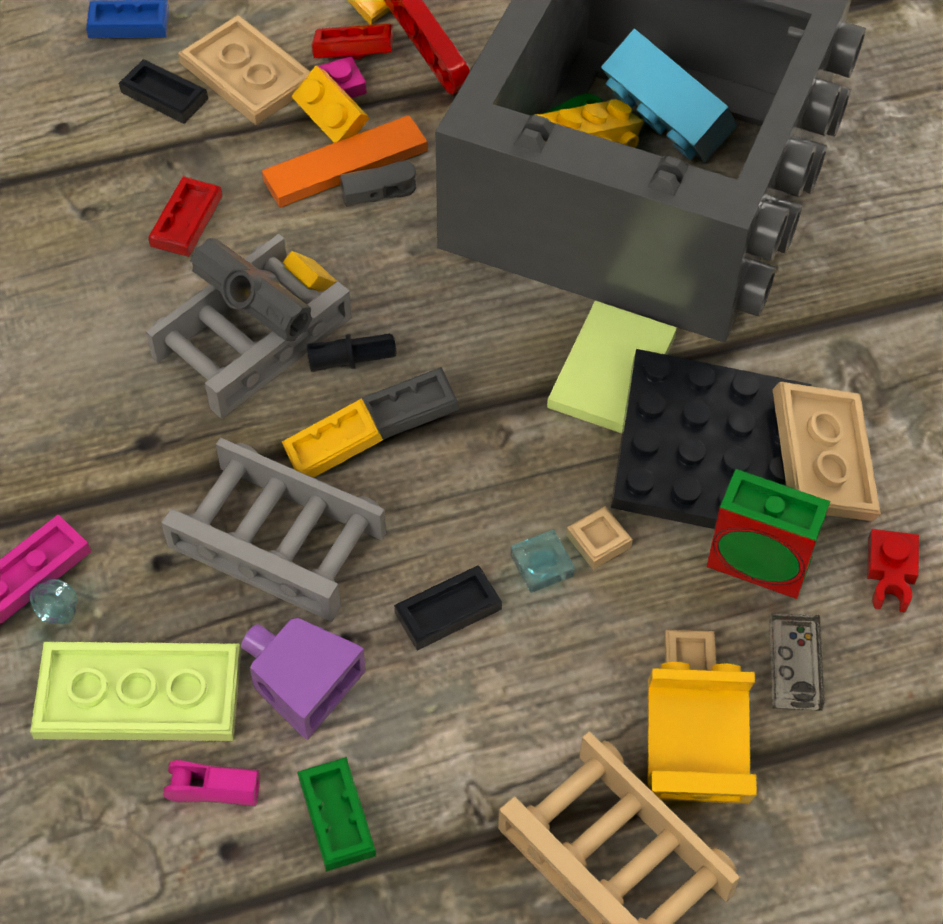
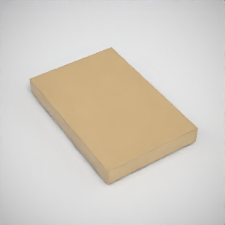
(245, 69)
(827, 448)

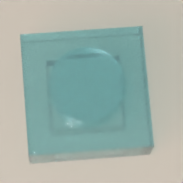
(542, 561)

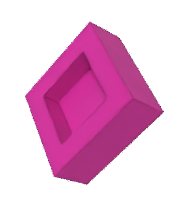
(347, 76)

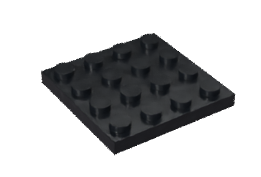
(689, 433)

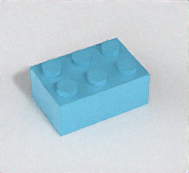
(668, 97)

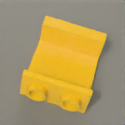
(700, 734)

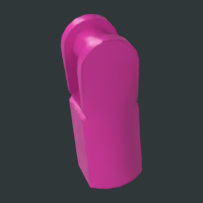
(220, 784)

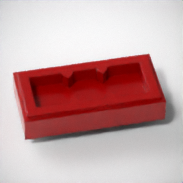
(353, 41)
(185, 216)

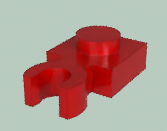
(895, 562)

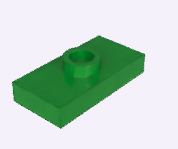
(336, 814)

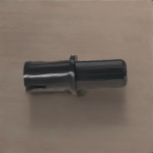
(350, 351)

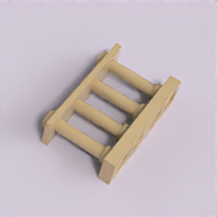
(566, 862)

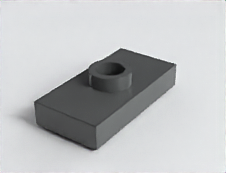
(411, 403)

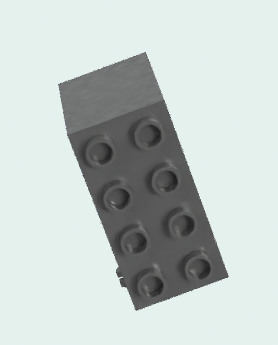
(613, 215)

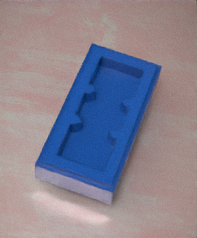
(127, 18)

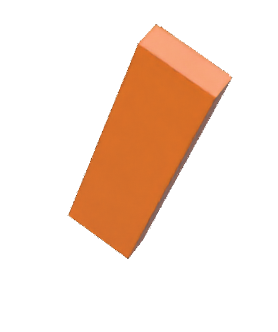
(322, 167)

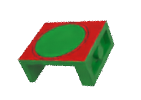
(766, 533)

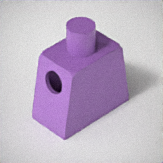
(303, 671)

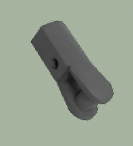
(378, 183)

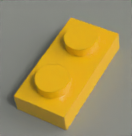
(329, 106)

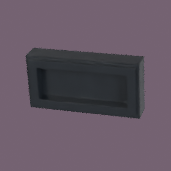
(163, 91)
(447, 607)

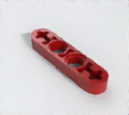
(431, 42)

